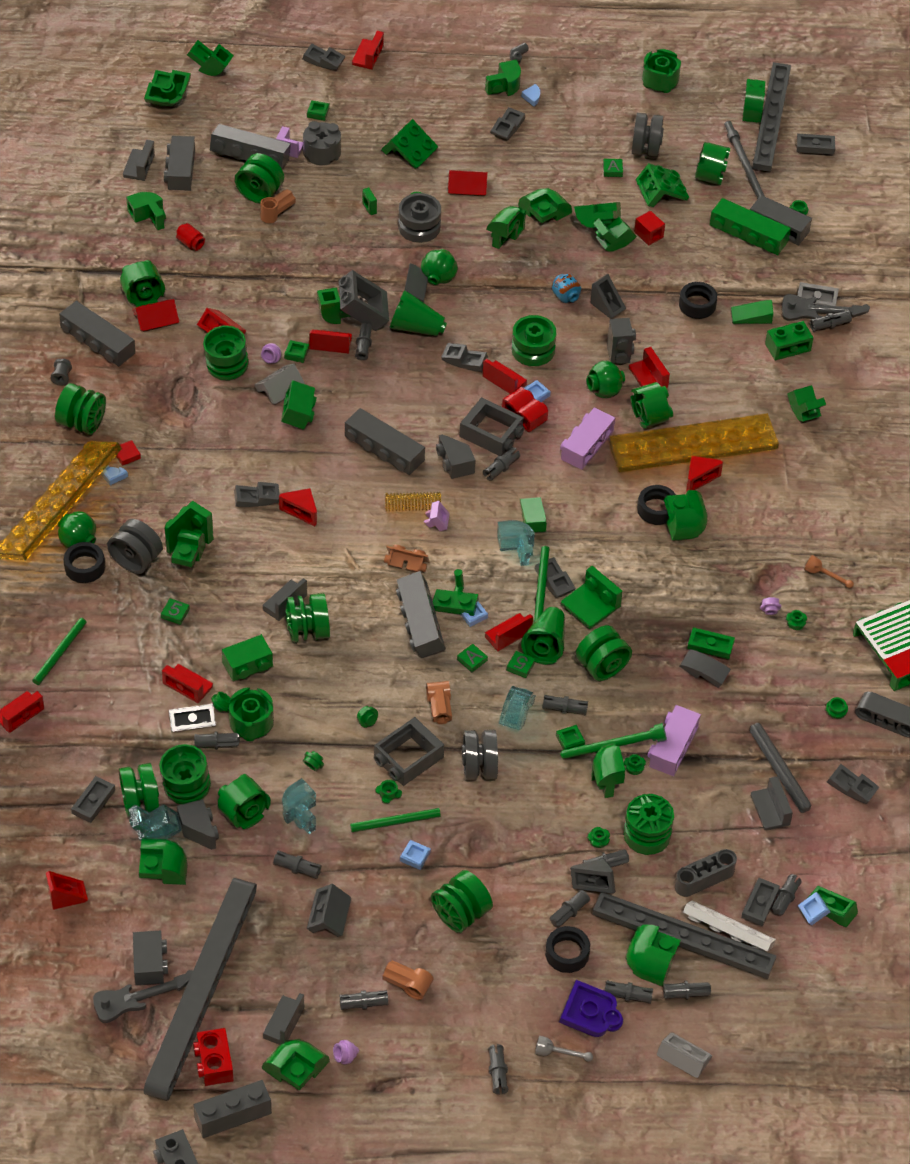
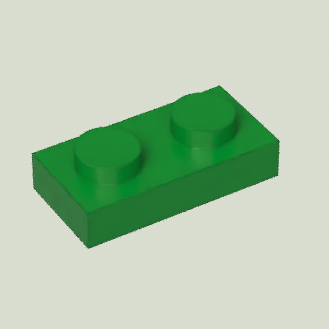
(711, 643)

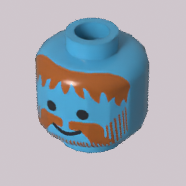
(566, 288)

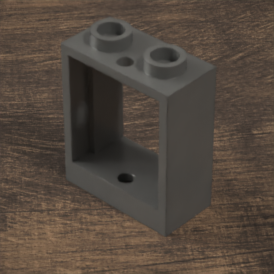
(375, 311)
(484, 439)
(423, 737)

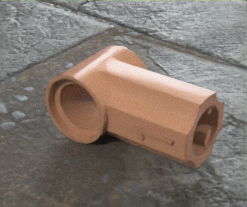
(271, 207)
(439, 697)
(413, 982)

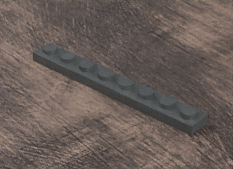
(771, 117)
(691, 936)

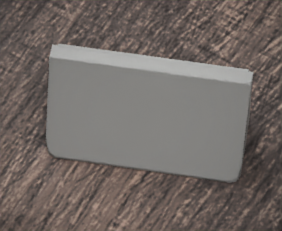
(825, 295)
(684, 1055)

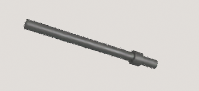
(734, 138)

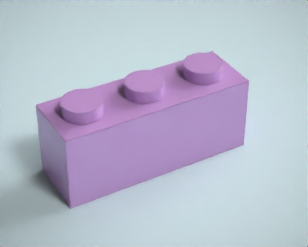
(587, 438)
(680, 731)

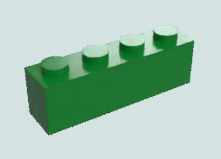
(750, 226)

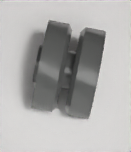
(648, 135)
(419, 217)
(135, 546)
(480, 754)

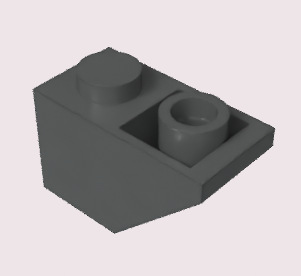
(456, 457)
(196, 823)

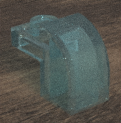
(516, 536)
(516, 707)
(296, 805)
(157, 824)

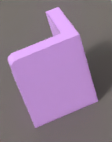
(296, 146)

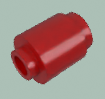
(190, 237)

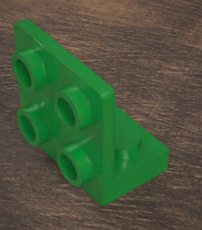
(412, 144)
(657, 181)
(192, 518)
(593, 599)

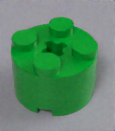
(661, 70)
(712, 163)
(142, 283)
(651, 404)
(251, 713)
(243, 802)

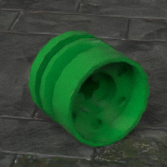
(226, 352)
(80, 408)
(308, 617)
(185, 774)
(648, 824)
(462, 901)

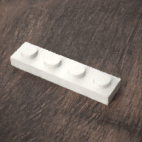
(737, 930)

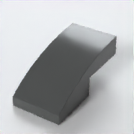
(326, 59)
(508, 124)
(461, 357)
(261, 495)
(557, 580)
(706, 666)
(856, 787)

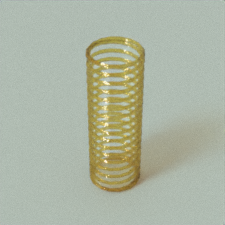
(411, 499)

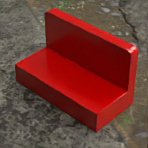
(369, 51)
(467, 182)
(156, 314)
(214, 318)
(330, 341)
(650, 369)
(502, 376)
(509, 631)
(186, 682)
(21, 710)

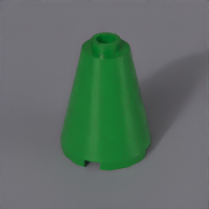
(417, 317)
(546, 637)

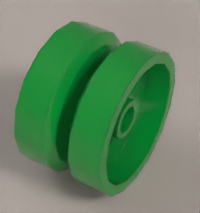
(259, 177)
(533, 340)
(603, 653)
(142, 789)

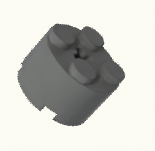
(322, 142)

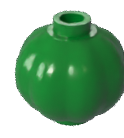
(439, 266)
(606, 378)
(76, 528)

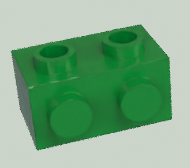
(789, 340)
(298, 405)
(247, 658)

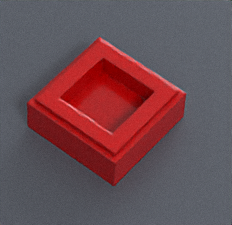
(128, 453)

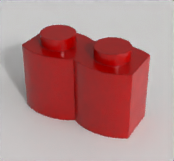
(524, 404)

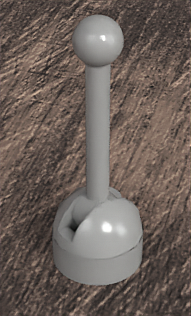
(545, 1047)

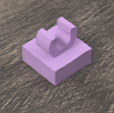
(437, 516)

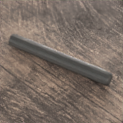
(780, 767)

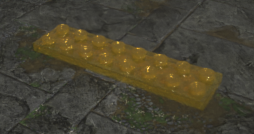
(704, 440)
(57, 499)

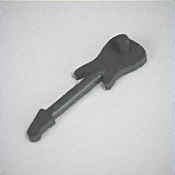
(797, 307)
(112, 1004)

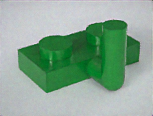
(457, 600)

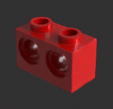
(215, 1056)

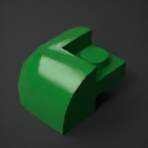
(167, 88)
(545, 205)
(605, 212)
(507, 224)
(686, 515)
(608, 769)
(163, 861)
(651, 954)
(295, 1062)

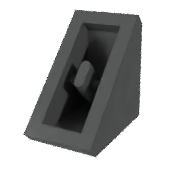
(606, 298)
(593, 876)

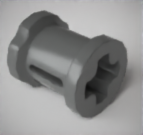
(61, 371)

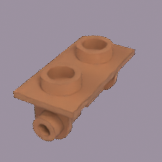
(415, 558)

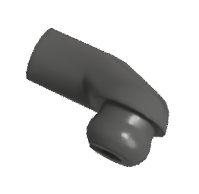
(515, 53)

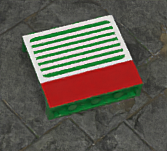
(890, 638)

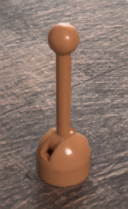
(814, 566)

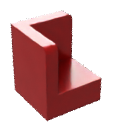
(649, 228)

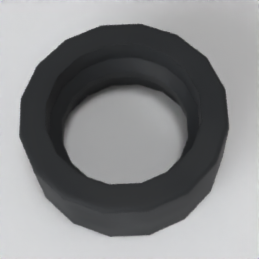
(698, 289)
(647, 514)
(84, 575)
(569, 934)

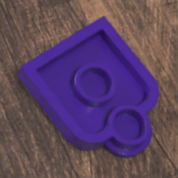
(591, 1010)

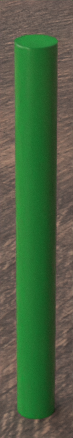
(542, 578)
(42, 673)
(394, 820)

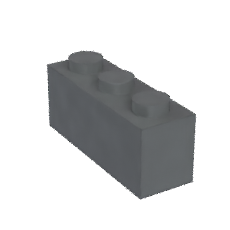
(180, 163)
(798, 222)
(232, 1109)

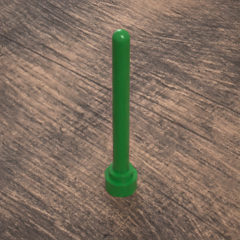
(656, 733)

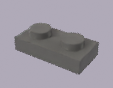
(815, 143)
(93, 799)
(760, 901)

